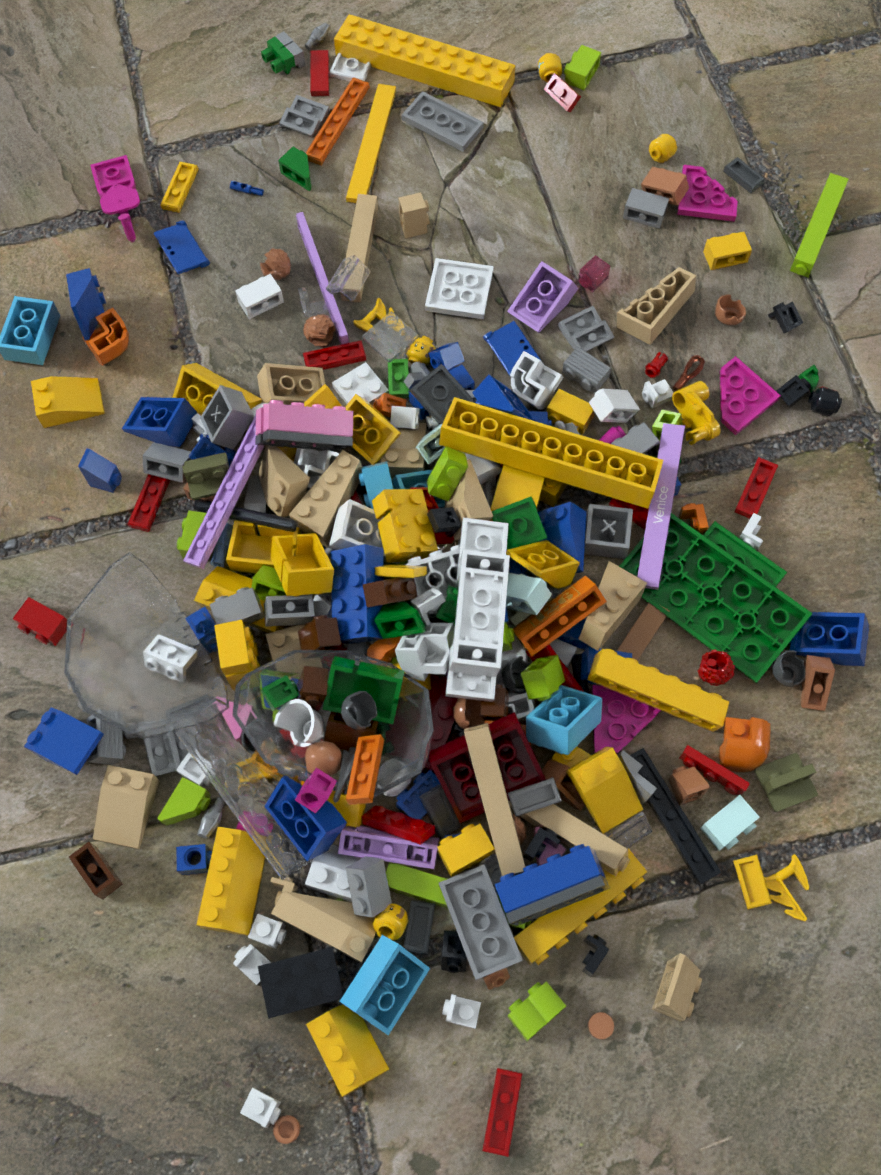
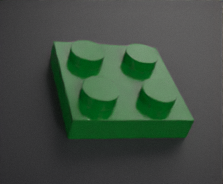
(524, 523)

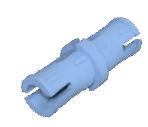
(222, 546)

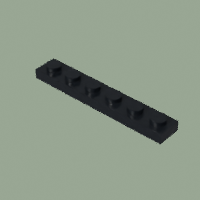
(676, 823)

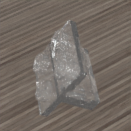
(391, 337)

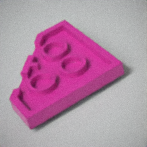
(706, 197)
(743, 395)
(620, 720)

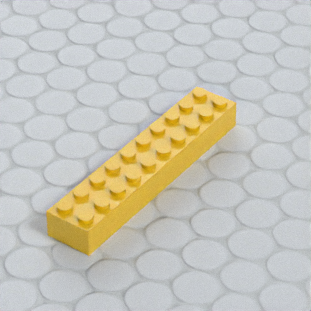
(425, 60)
(551, 452)

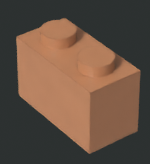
(666, 184)

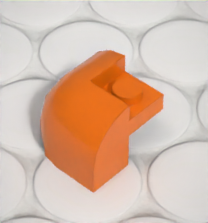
(110, 338)
(744, 744)

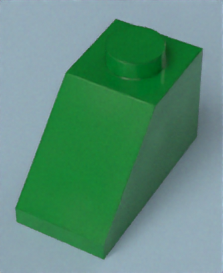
(295, 166)
(399, 620)

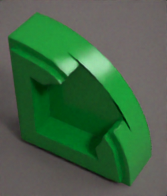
(811, 376)

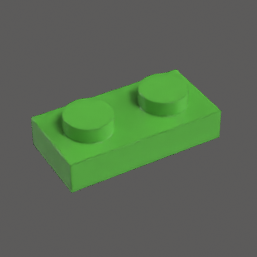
(396, 375)

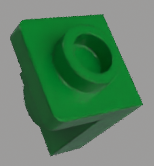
(447, 610)
(280, 692)

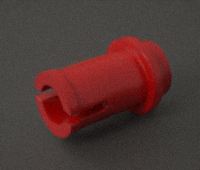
(653, 369)

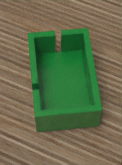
(379, 681)

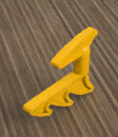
(378, 312)
(775, 884)

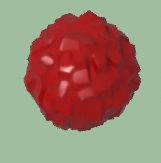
(716, 668)

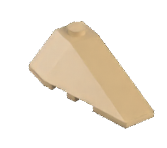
(328, 922)

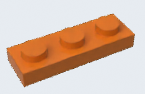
(365, 770)

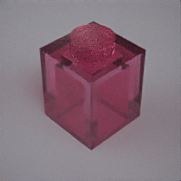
(594, 273)

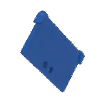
(183, 250)
(507, 345)

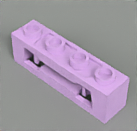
(383, 845)

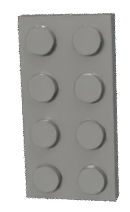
(442, 121)
(480, 922)

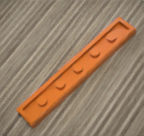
(337, 121)

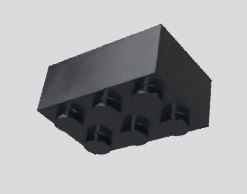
(300, 982)

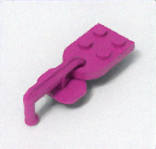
(117, 190)

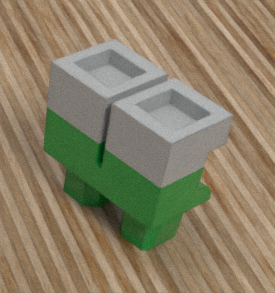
(283, 53)

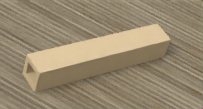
(362, 233)
(494, 799)
(576, 832)

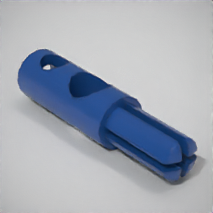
(248, 188)

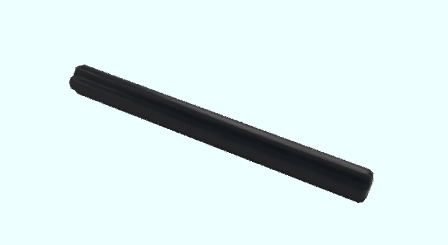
(253, 516)

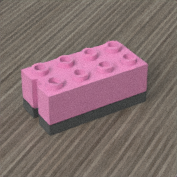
(304, 426)

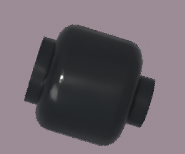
(825, 401)

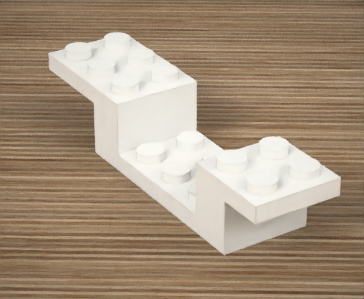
(479, 611)

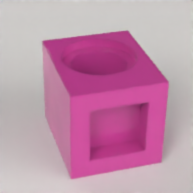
(316, 790)

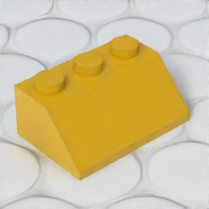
(347, 1048)

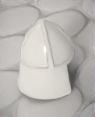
(302, 721)

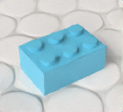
(28, 330)
(564, 719)
(385, 984)

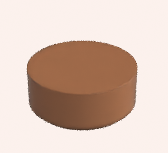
(601, 1026)
(286, 1129)

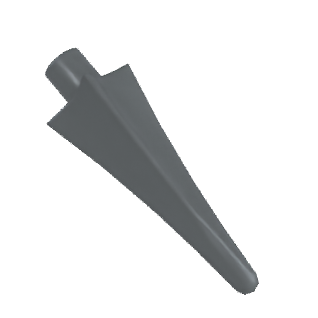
(345, 772)

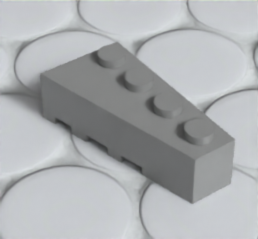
(638, 439)

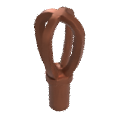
(684, 378)

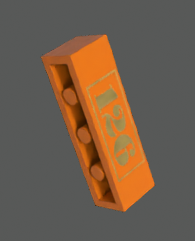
(559, 615)

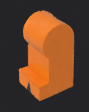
(384, 649)

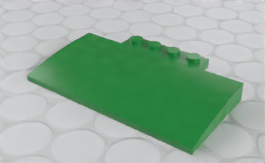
(724, 595)

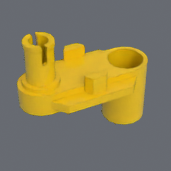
(695, 412)

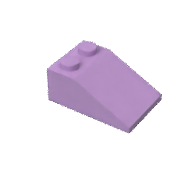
(542, 297)

